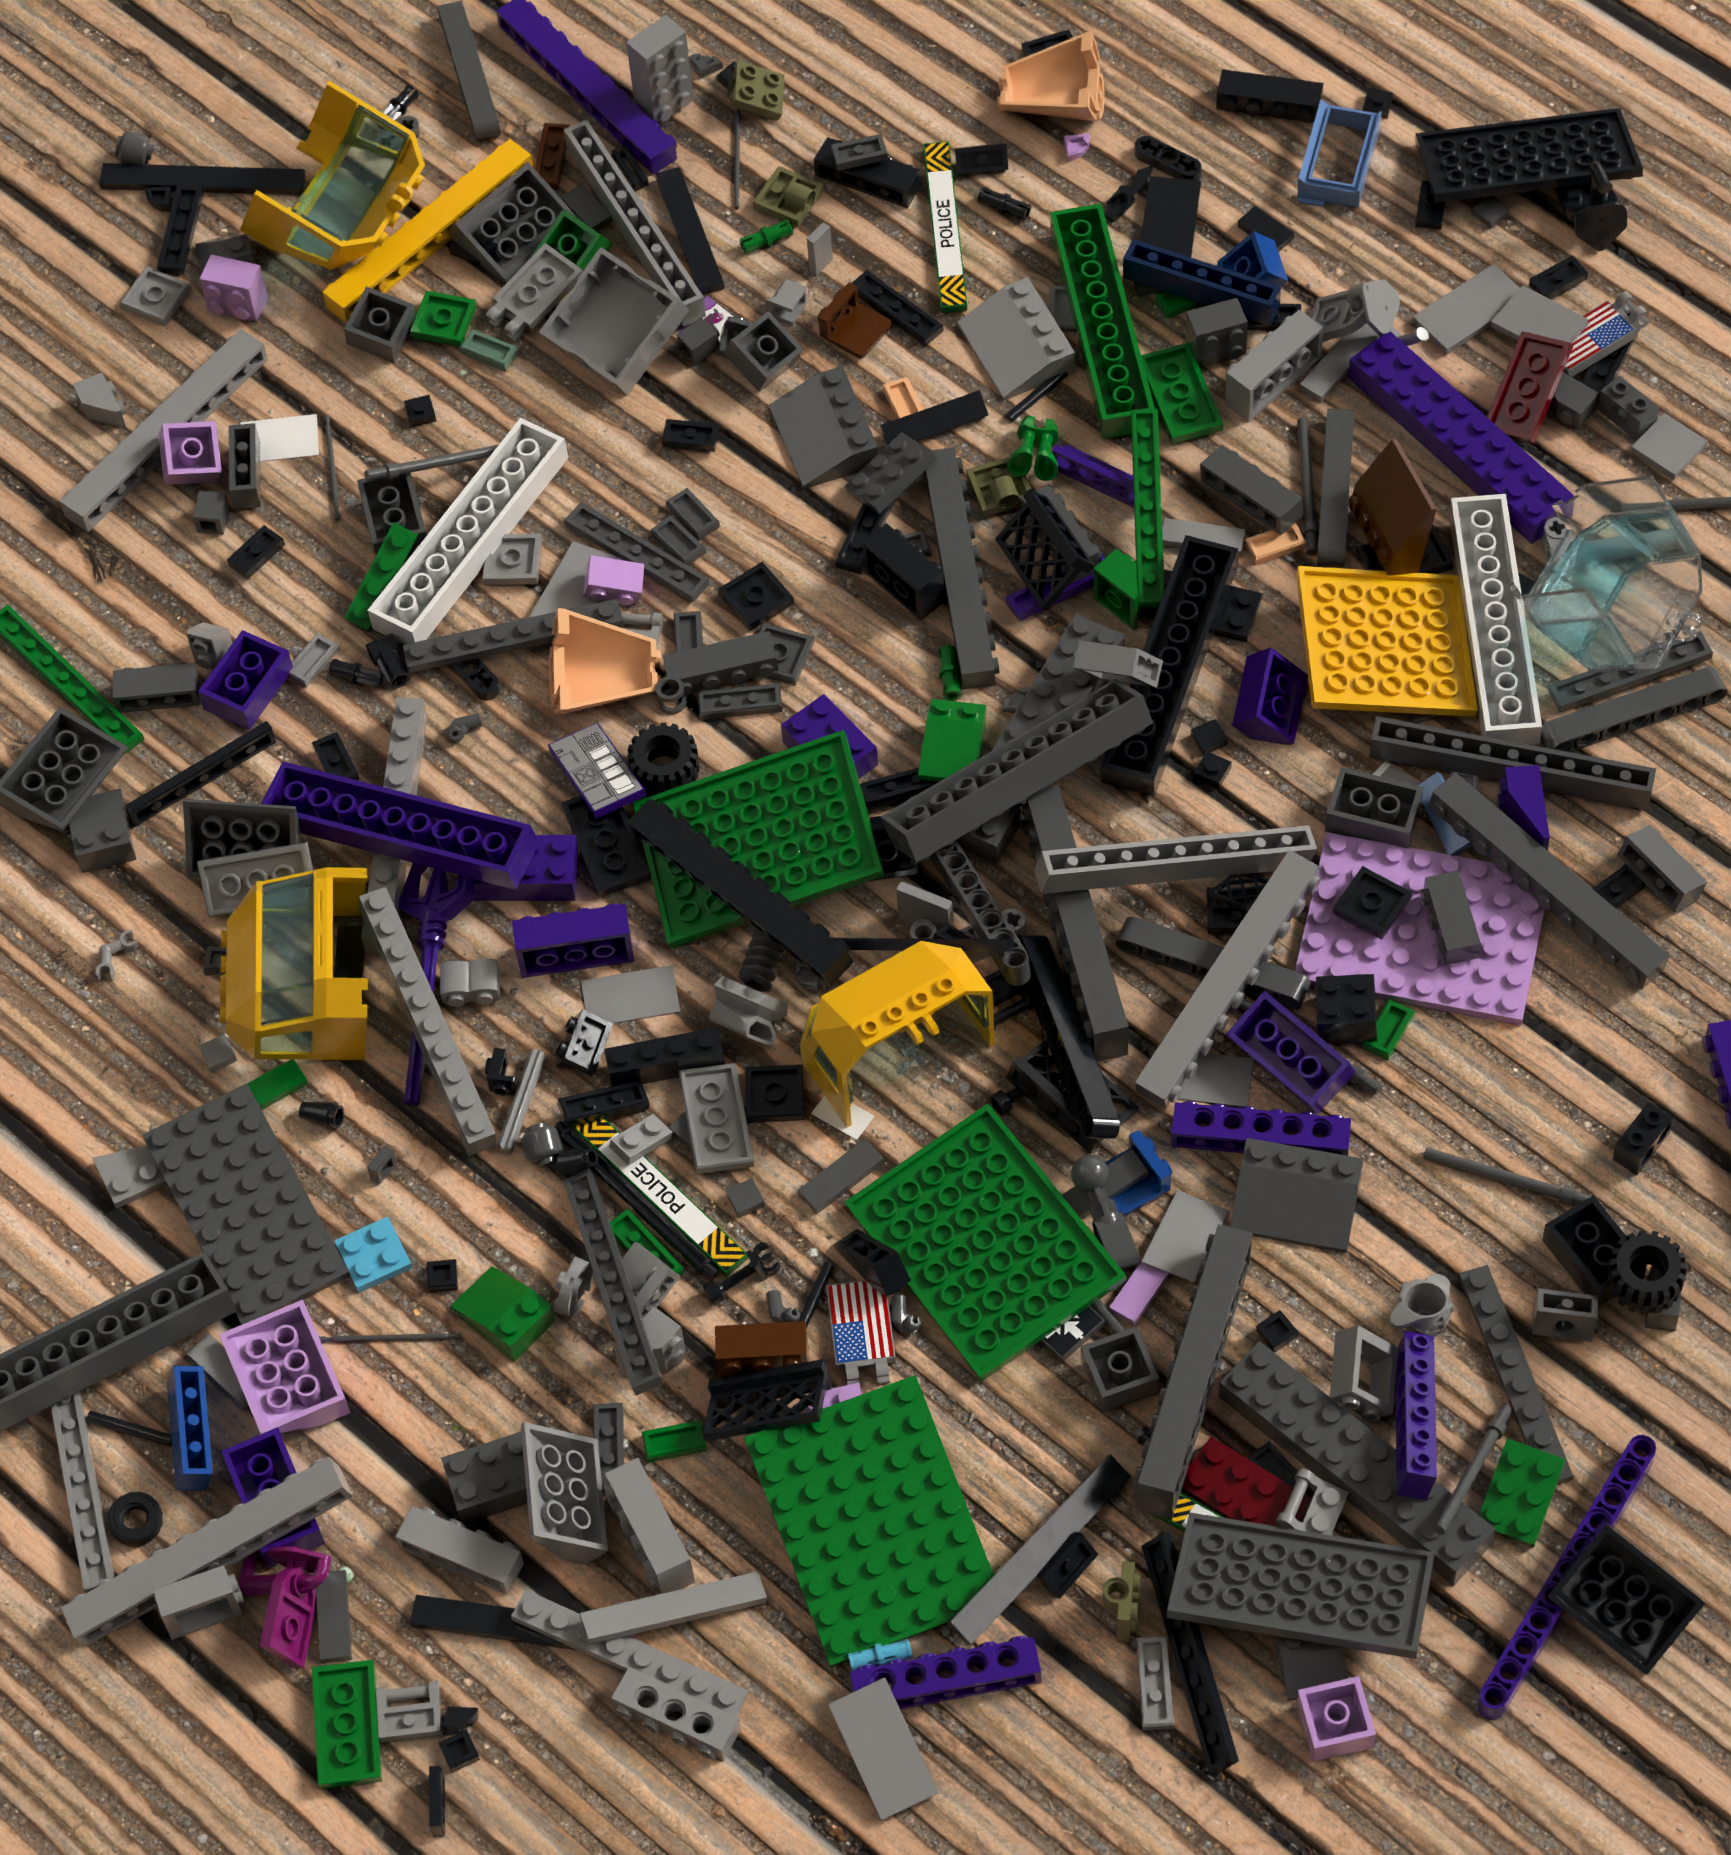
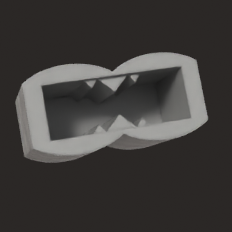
(470, 982)

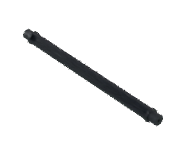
(641, 1205)

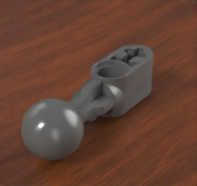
(1110, 1227)

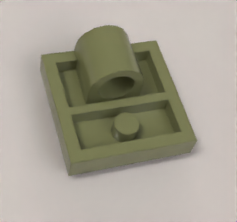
(756, 90)
(788, 196)
(996, 487)
(1127, 1605)

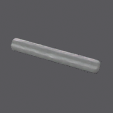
(521, 1101)

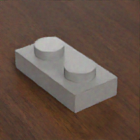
(640, 1139)

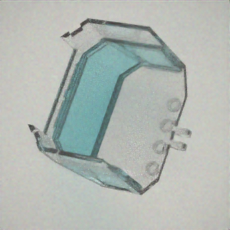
(1618, 578)

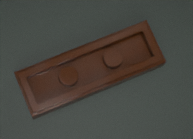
(552, 154)

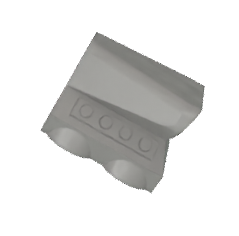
(746, 1011)

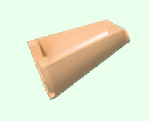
(1056, 81)
(598, 663)

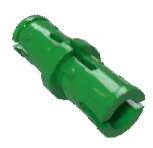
(766, 236)
(949, 673)

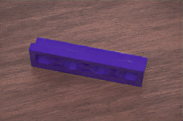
(1095, 473)

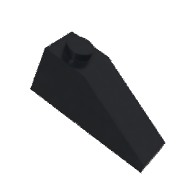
(874, 1262)

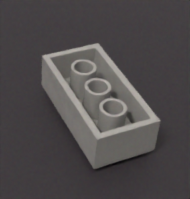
(660, 69)
(1273, 365)
(648, 1528)

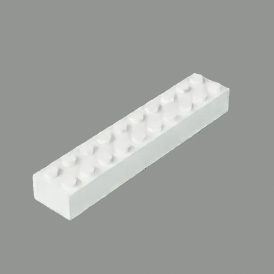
(468, 533)
(1495, 619)

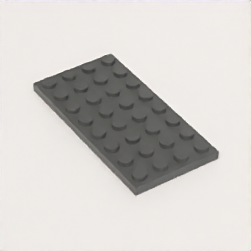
(245, 1204)
(1301, 1585)

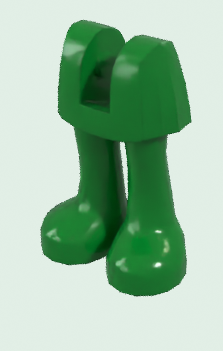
(1041, 438)

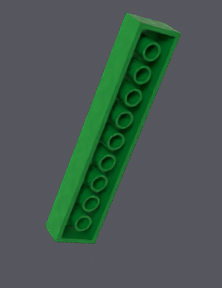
(1100, 317)

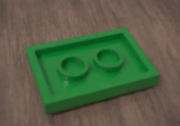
(1521, 1491)

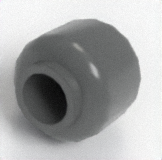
(133, 148)
(541, 1144)

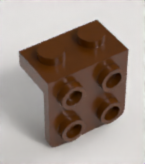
(851, 323)

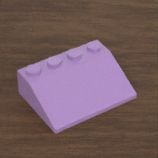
(285, 1371)

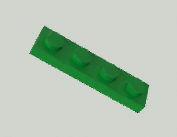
(382, 570)

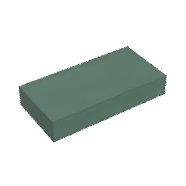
(489, 350)

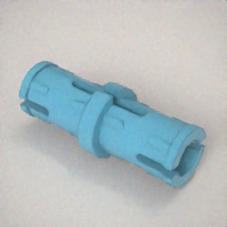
(881, 1654)

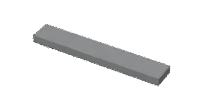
(673, 1607)

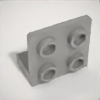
(648, 1277)

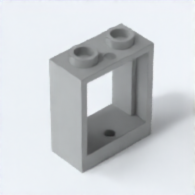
(1117, 662)
(1348, 1349)
(199, 1602)

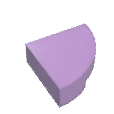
(1076, 145)

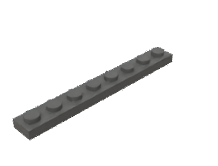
(499, 638)
(1511, 1364)

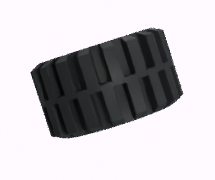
(660, 742)
(1652, 1251)

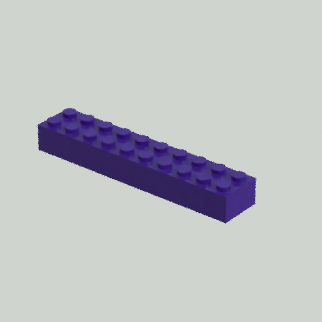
(1457, 433)
(405, 825)

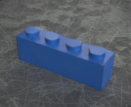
(189, 1428)

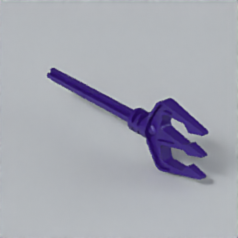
(433, 914)

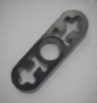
(1162, 150)
(473, 680)

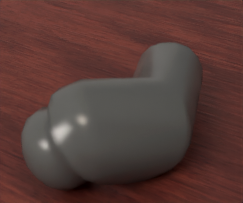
(461, 725)
(777, 1311)
(901, 1318)

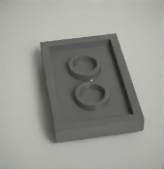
(890, 472)

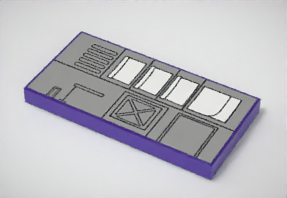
(596, 770)

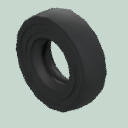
(146, 1532)

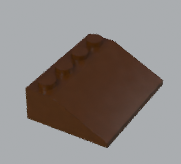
(1394, 510)

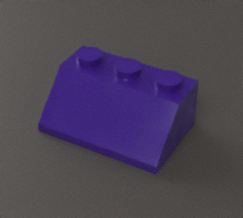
(1270, 698)

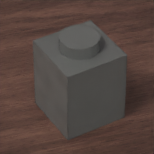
(698, 340)
(211, 512)

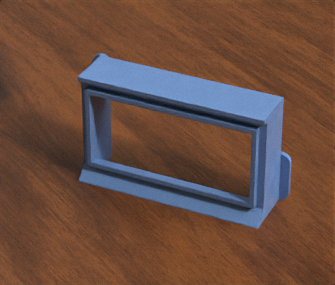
(1318, 191)

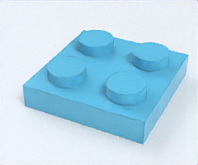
(373, 1254)

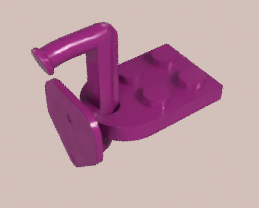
(291, 1599)

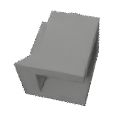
(788, 301)

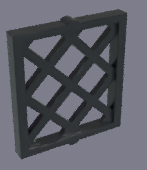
(1233, 901)

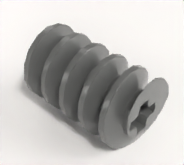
(760, 963)

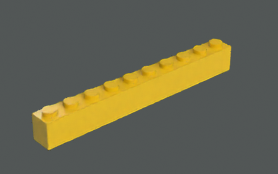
(424, 232)

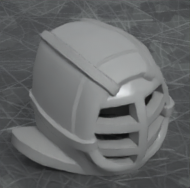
(1423, 1306)

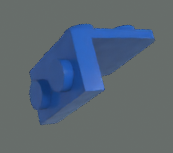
(1150, 1187)

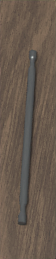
(737, 159)
(332, 467)
(390, 1337)

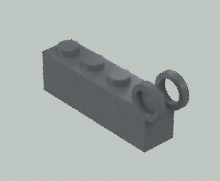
(715, 666)

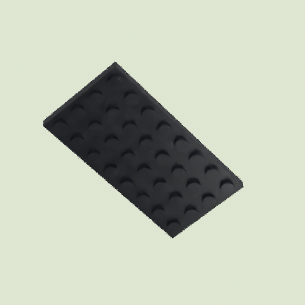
(1527, 154)

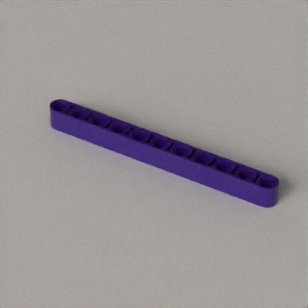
(1548, 1613)

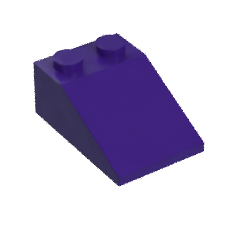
(1523, 801)

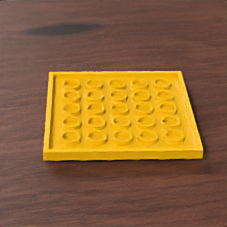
(1385, 642)

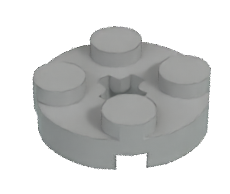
(572, 1287)

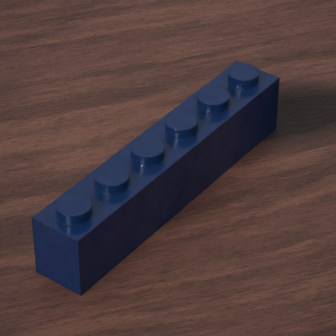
(1200, 281)

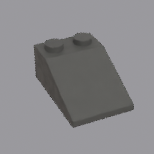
(102, 832)

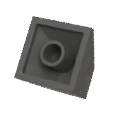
(231, 246)

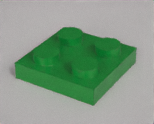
(443, 318)

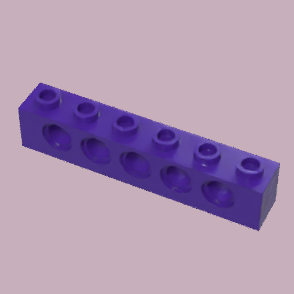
(1247, 1119)
(1415, 1416)
(963, 1682)

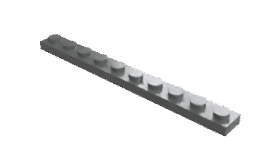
(613, 1282)

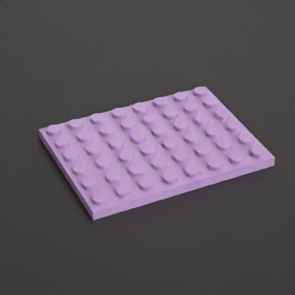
(1406, 958)

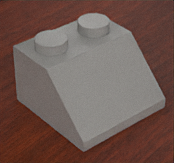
(665, 1339)

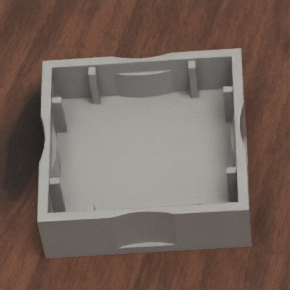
(614, 321)

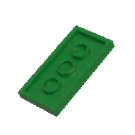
(1181, 393)
(346, 1724)

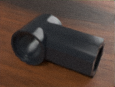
(387, 656)

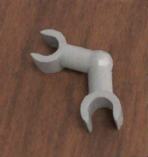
(108, 949)

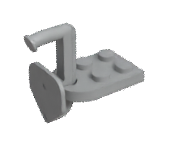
(1364, 303)

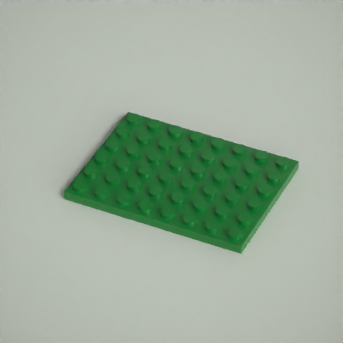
(786, 818)
(986, 1241)
(871, 1519)

